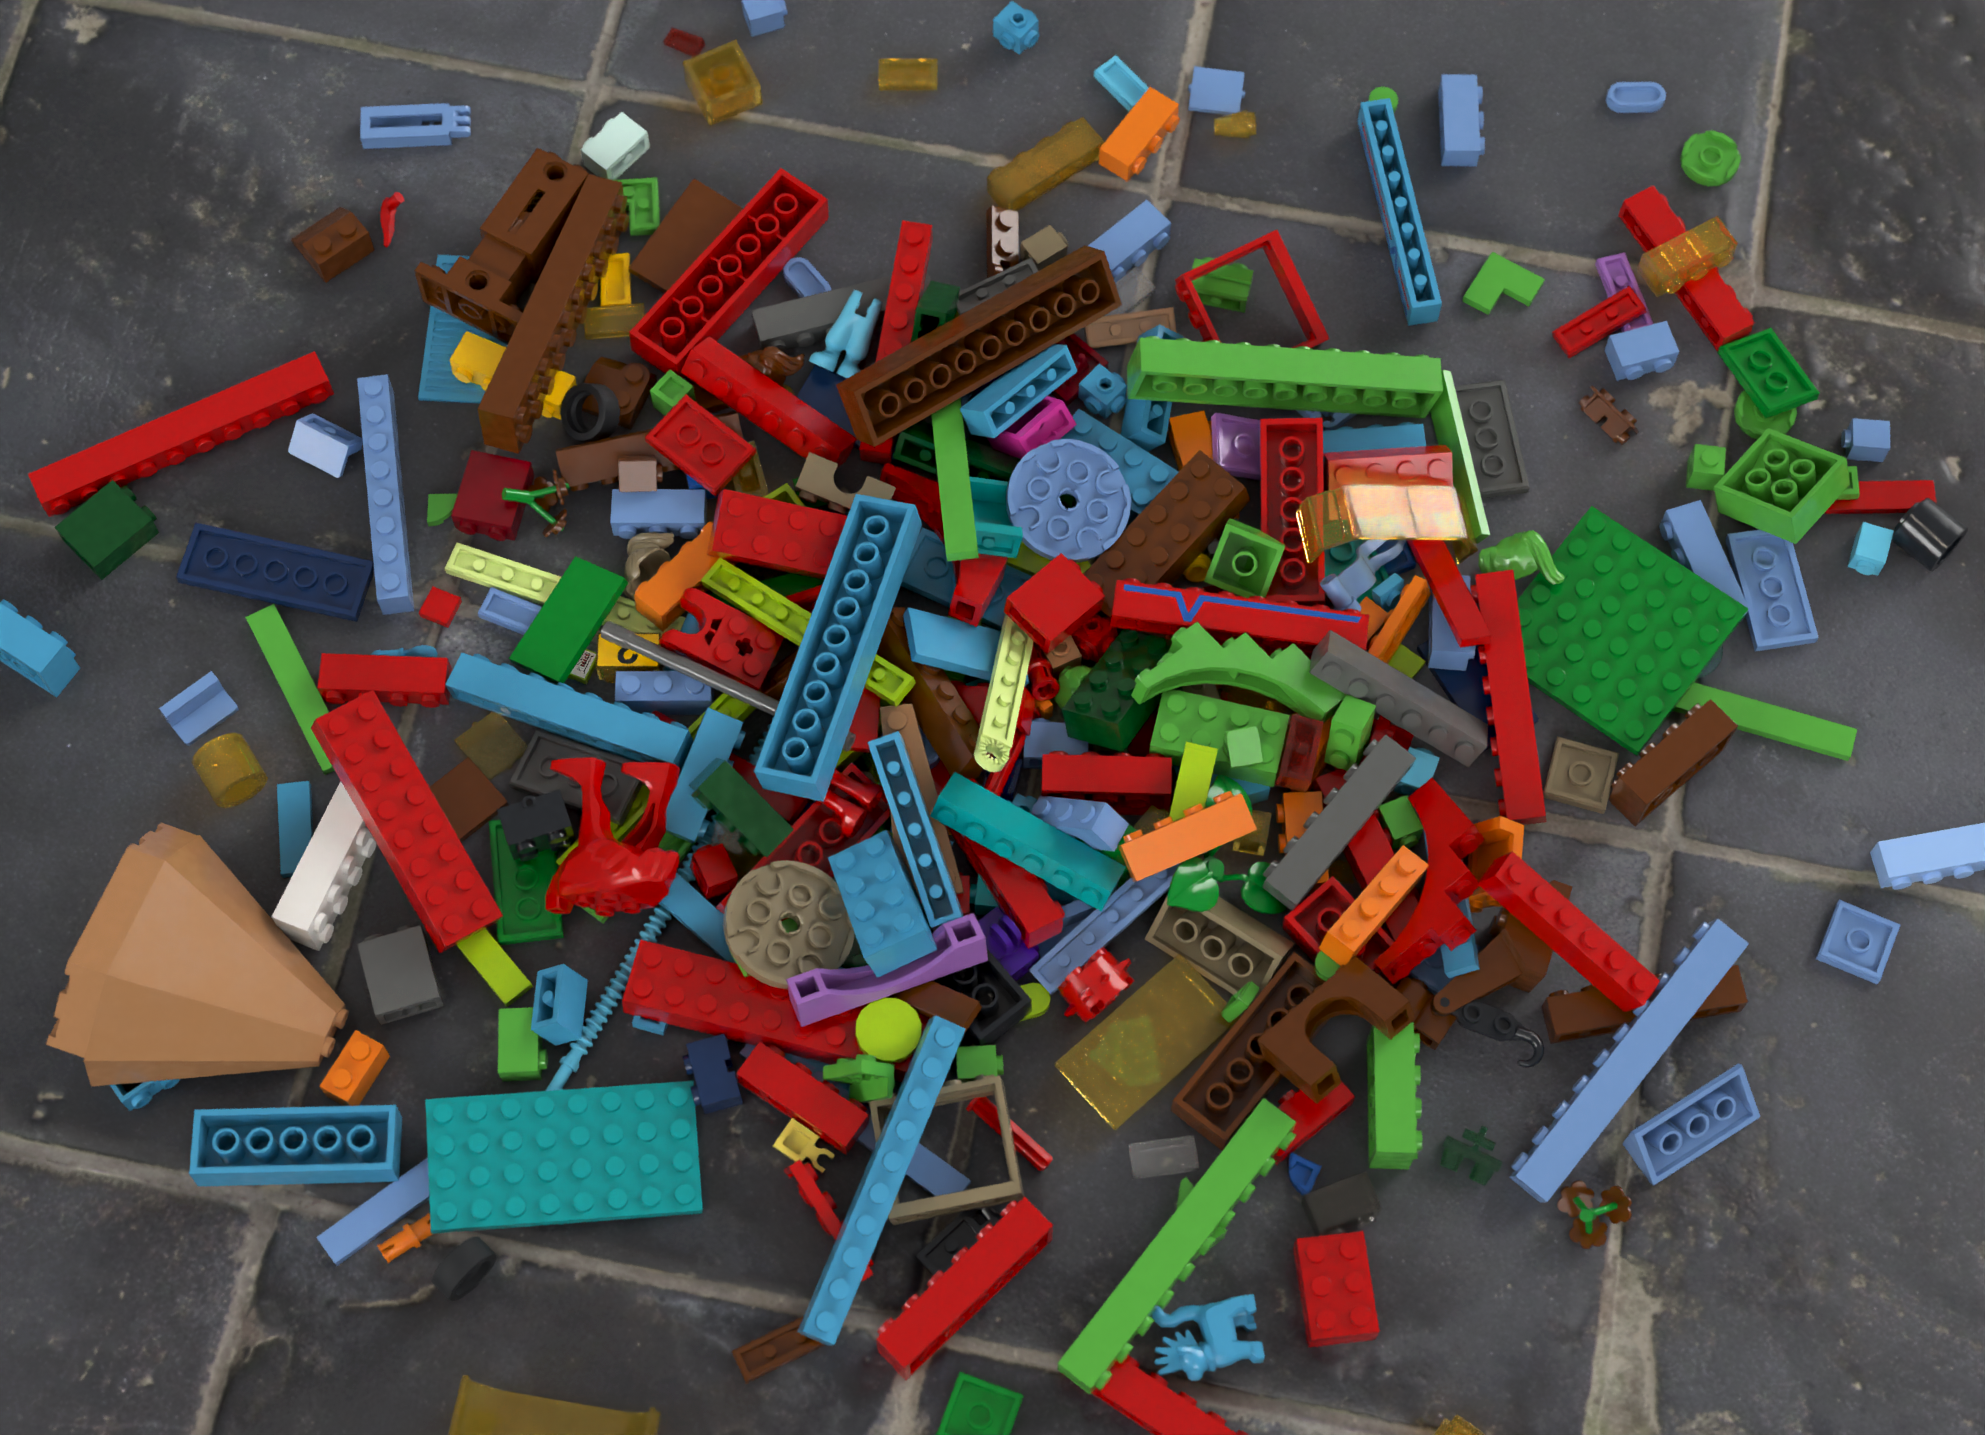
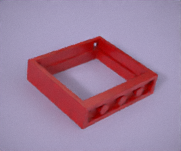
(1286, 275)

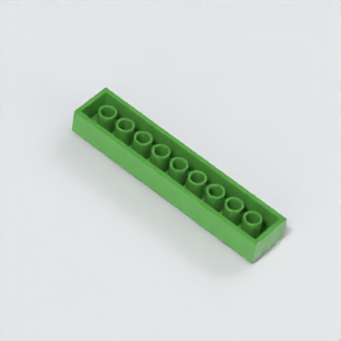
(1283, 377)

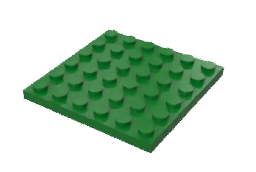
(1621, 630)

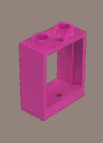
(1040, 425)

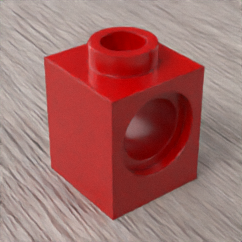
(713, 870)

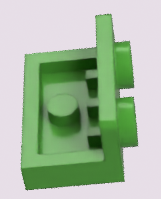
(866, 1076)

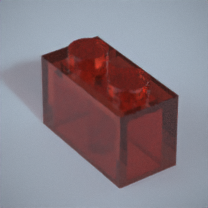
(1299, 753)

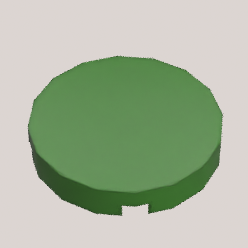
(1710, 158)
(1754, 423)

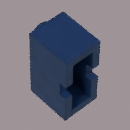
(714, 1084)

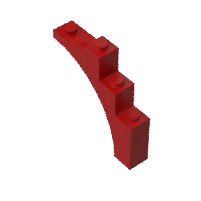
(975, 578)
(1447, 883)

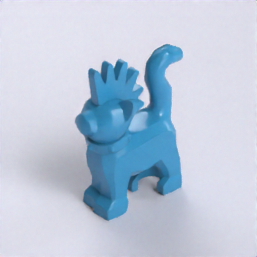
(1219, 1344)

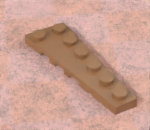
(905, 721)

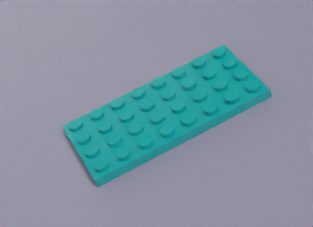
(562, 1157)

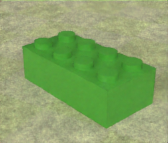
(1205, 720)
(1392, 1099)

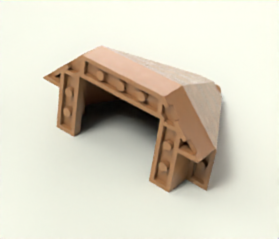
(188, 976)

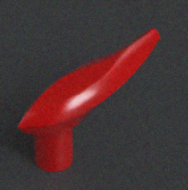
(387, 215)

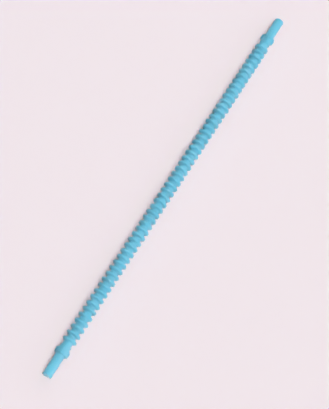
(571, 1061)

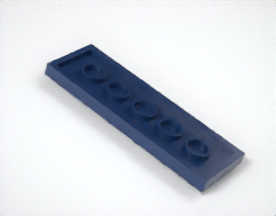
(276, 572)

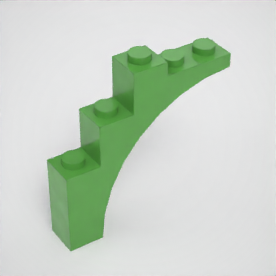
(1240, 663)

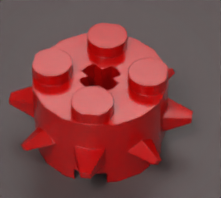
(1095, 985)

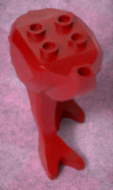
(609, 872)

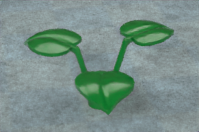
(1195, 880)

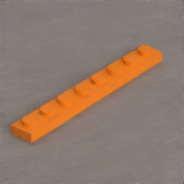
(1384, 646)

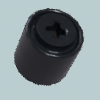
(1928, 533)

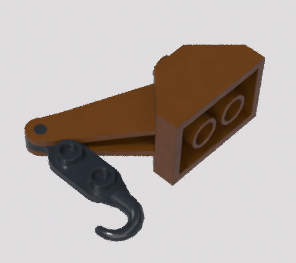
(1510, 958)

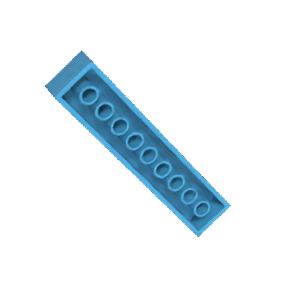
(838, 648)

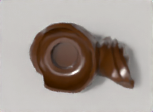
(774, 363)

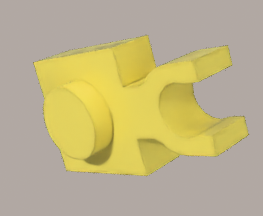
(799, 1142)

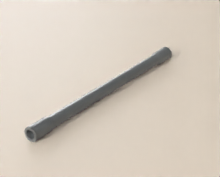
(629, 640)

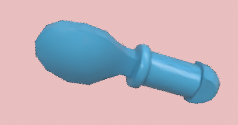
(417, 651)

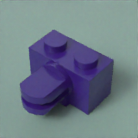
(1006, 944)

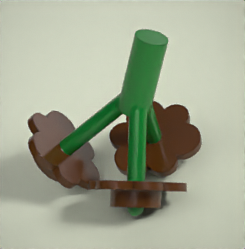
(541, 498)
(1588, 1228)

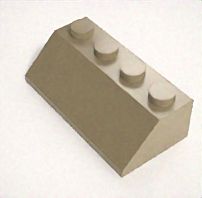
(1221, 944)

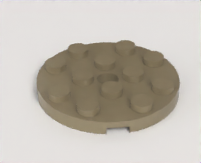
(793, 892)

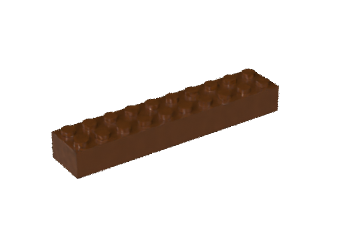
(553, 315)
(979, 345)

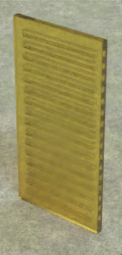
(1146, 1041)

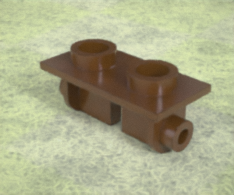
(1618, 422)

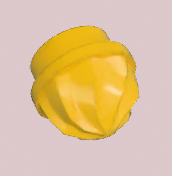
(1198, 569)

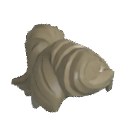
(645, 557)

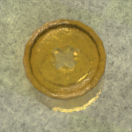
(229, 770)

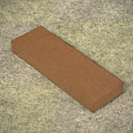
(1127, 327)

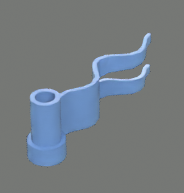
(1359, 576)

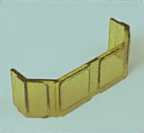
(1386, 514)
(499, 1412)

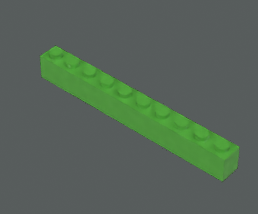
(1176, 1246)

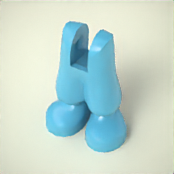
(850, 334)

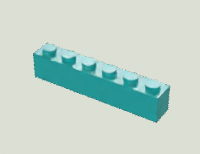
(1027, 841)

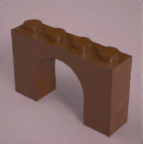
(1351, 991)

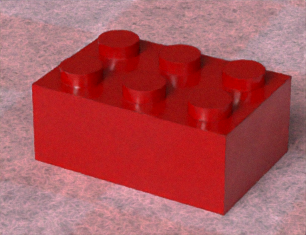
(1319, 912)
(1335, 1289)

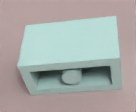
(615, 147)

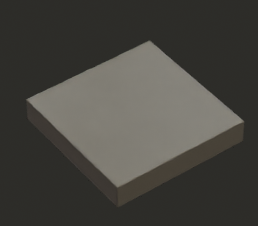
(1580, 775)

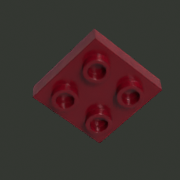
(1085, 361)

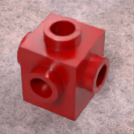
(1094, 637)

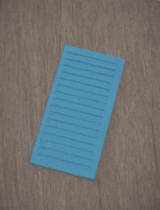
(442, 339)

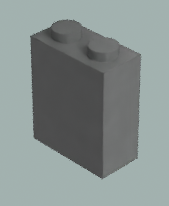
(400, 974)

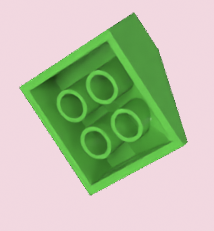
(1782, 485)

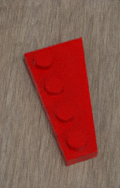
(820, 1201)

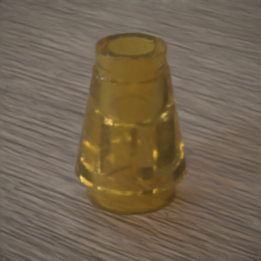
(1238, 125)

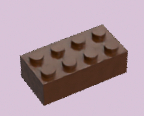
(1672, 761)

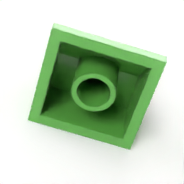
(1244, 560)

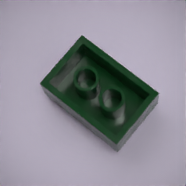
(739, 808)

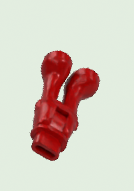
(852, 815)

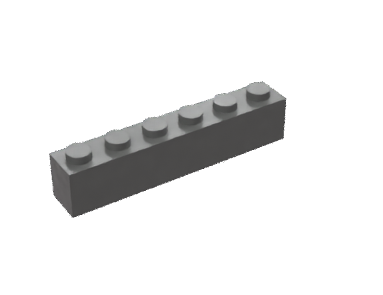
(811, 317)
(1399, 698)
(1338, 822)

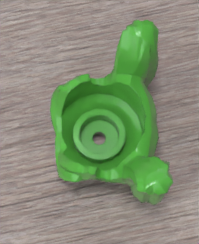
(1524, 554)

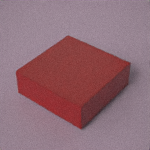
(440, 607)

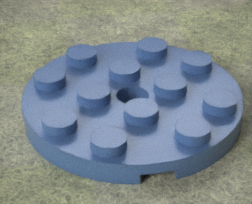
(1072, 469)

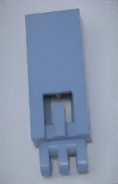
(404, 125)

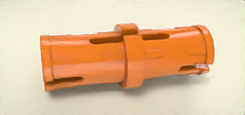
(406, 1239)

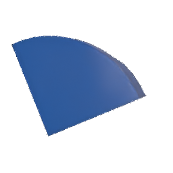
(1302, 1173)

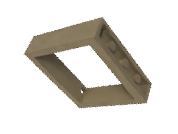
(952, 1092)

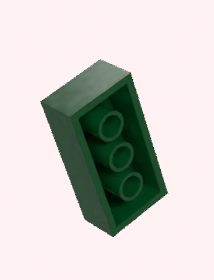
(1103, 705)

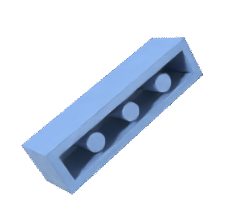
(1930, 856)

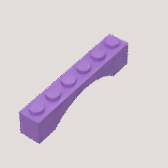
(834, 991)

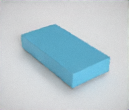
(1121, 82)

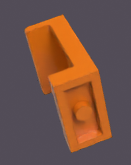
(1500, 838)

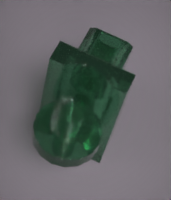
(1485, 1163)

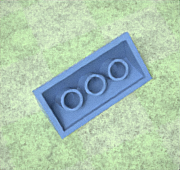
(1693, 1125)

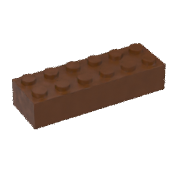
(1171, 529)
(1236, 1073)

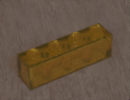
(1045, 165)

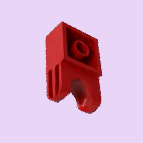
(720, 637)

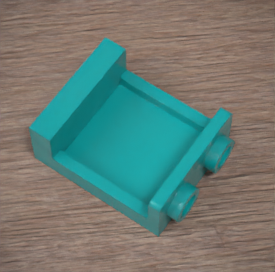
(992, 525)

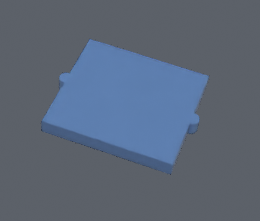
(1216, 91)

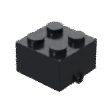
(536, 826)

